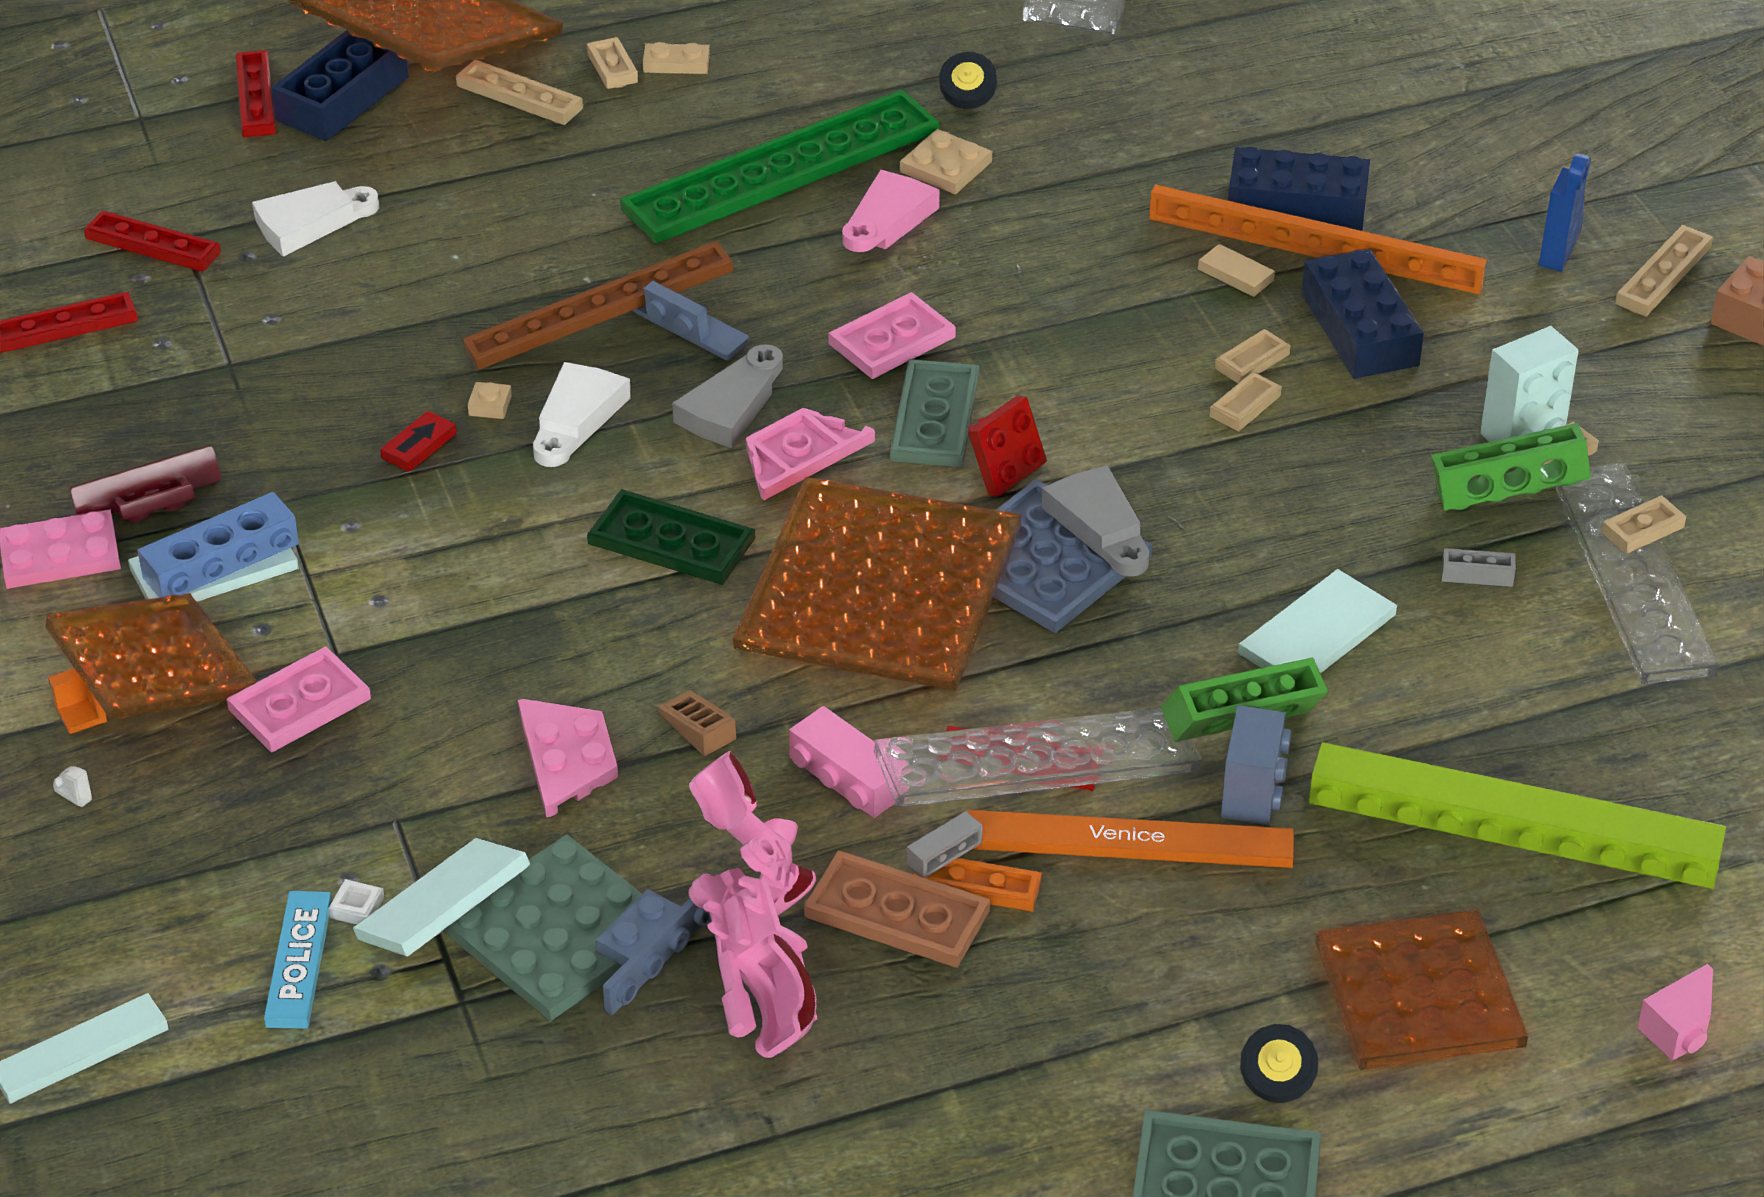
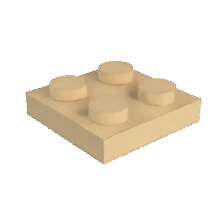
(946, 161)

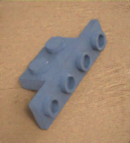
(690, 321)
(644, 941)

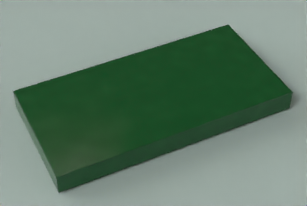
(671, 536)

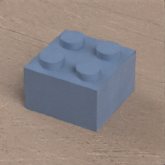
(1255, 765)

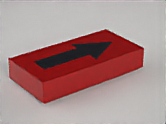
(418, 441)

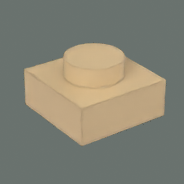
(489, 400)

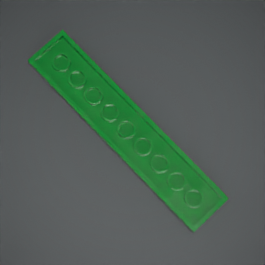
(778, 166)

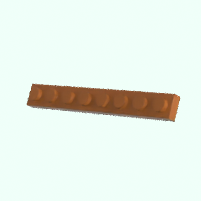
(594, 305)

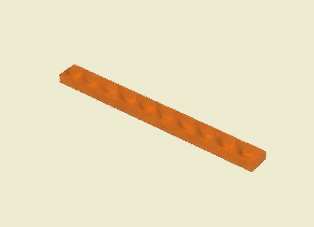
(1315, 238)

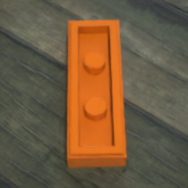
(999, 883)

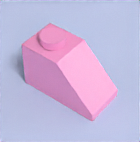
(1679, 1014)

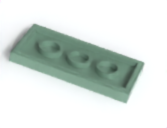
(935, 413)

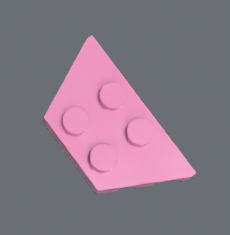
(799, 448)
(567, 751)

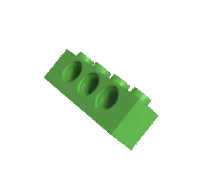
(1492, 460)
(1212, 704)

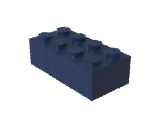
(336, 85)
(1301, 184)
(1362, 313)

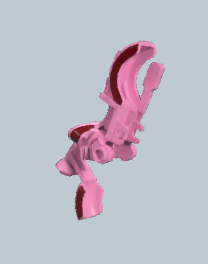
(746, 913)

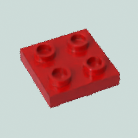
(1007, 445)

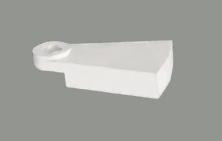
(311, 213)
(576, 409)

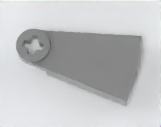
(732, 398)
(1100, 516)

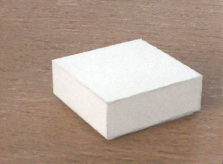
(355, 902)

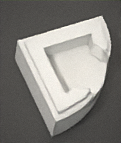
(73, 785)

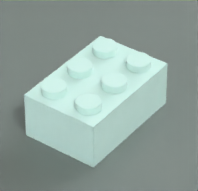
(1529, 385)

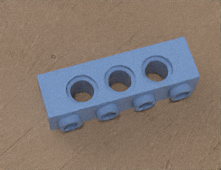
(218, 546)

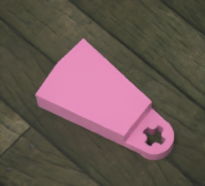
(889, 211)

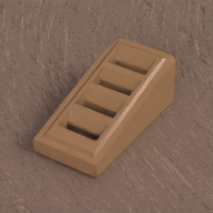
(706, 740)

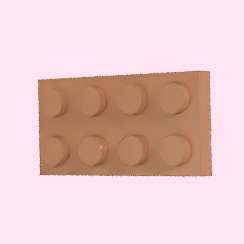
(897, 908)

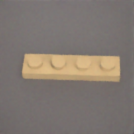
(519, 92)
(1664, 270)

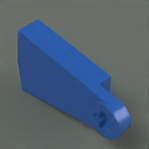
(1565, 214)

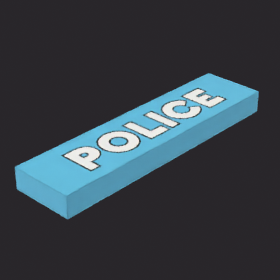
(298, 960)

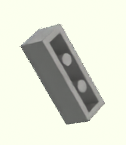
(1478, 567)
(944, 844)

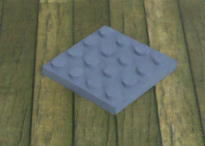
(1049, 569)

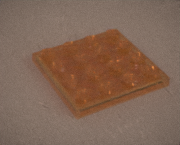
(149, 655)
(1420, 989)

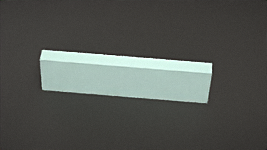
(80, 1047)

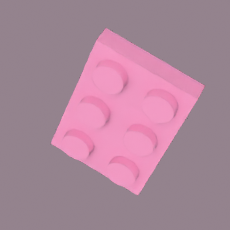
(891, 335)
(58, 549)
(298, 699)

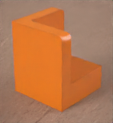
(75, 702)

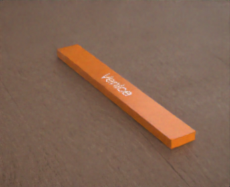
(1135, 839)

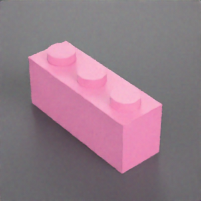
(841, 760)

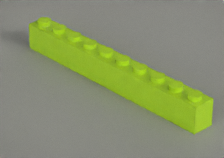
(1517, 815)

